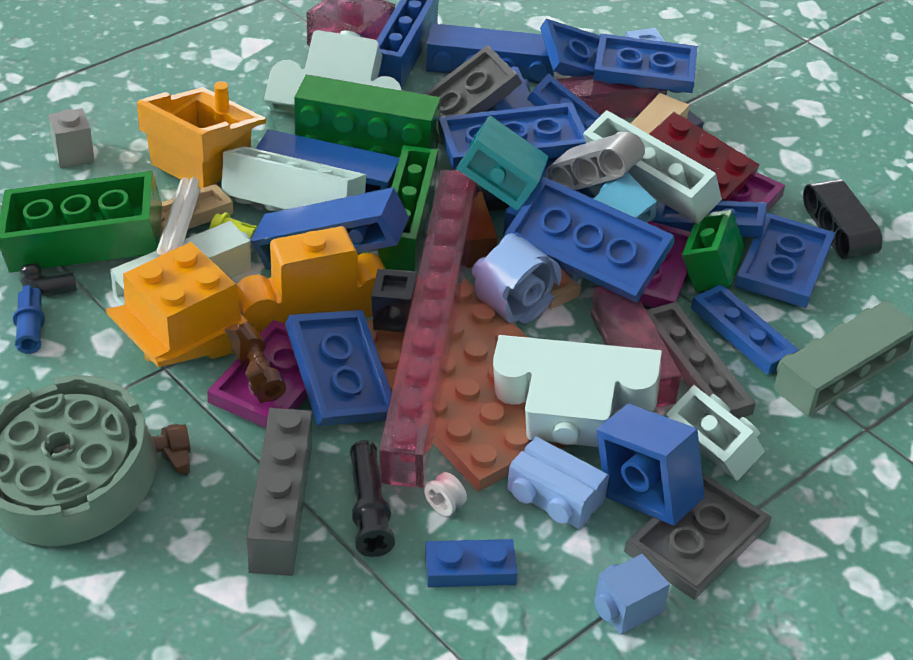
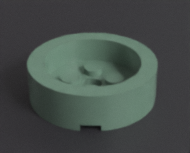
(79, 489)

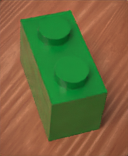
(713, 251)

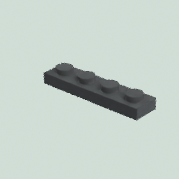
(698, 360)

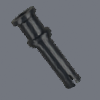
(371, 510)

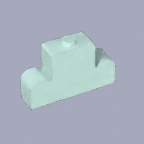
(330, 56)
(573, 384)

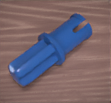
(28, 320)

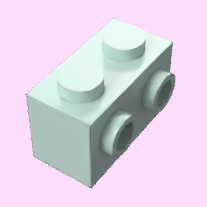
(722, 437)

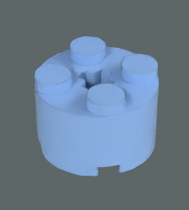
(516, 279)

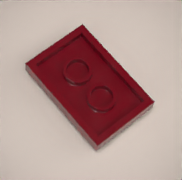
(731, 166)

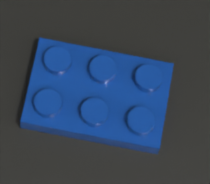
(570, 49)
(646, 63)
(785, 260)
(339, 367)

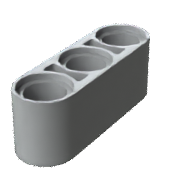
(597, 161)

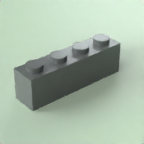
(280, 492)

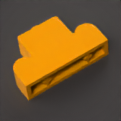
(309, 276)

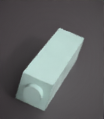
(222, 245)

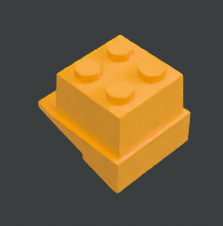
(194, 130)
(178, 307)

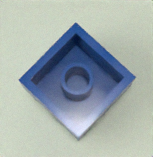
(651, 463)

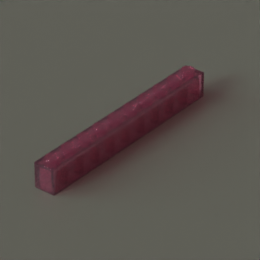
(429, 333)

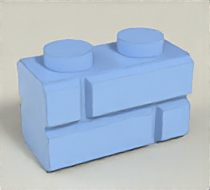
(557, 483)

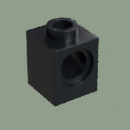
(392, 299)

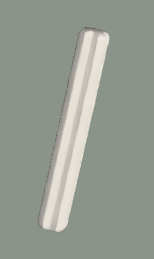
(179, 216)

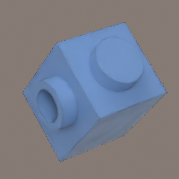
(630, 593)

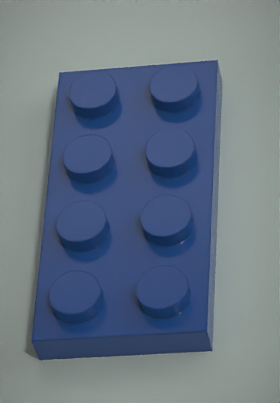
(546, 127)
(592, 238)

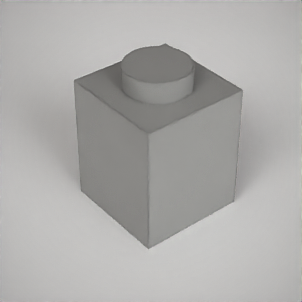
(71, 137)

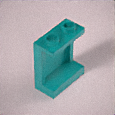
(503, 163)

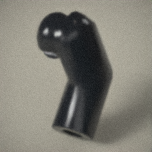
(47, 285)

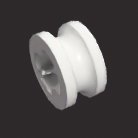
(445, 494)

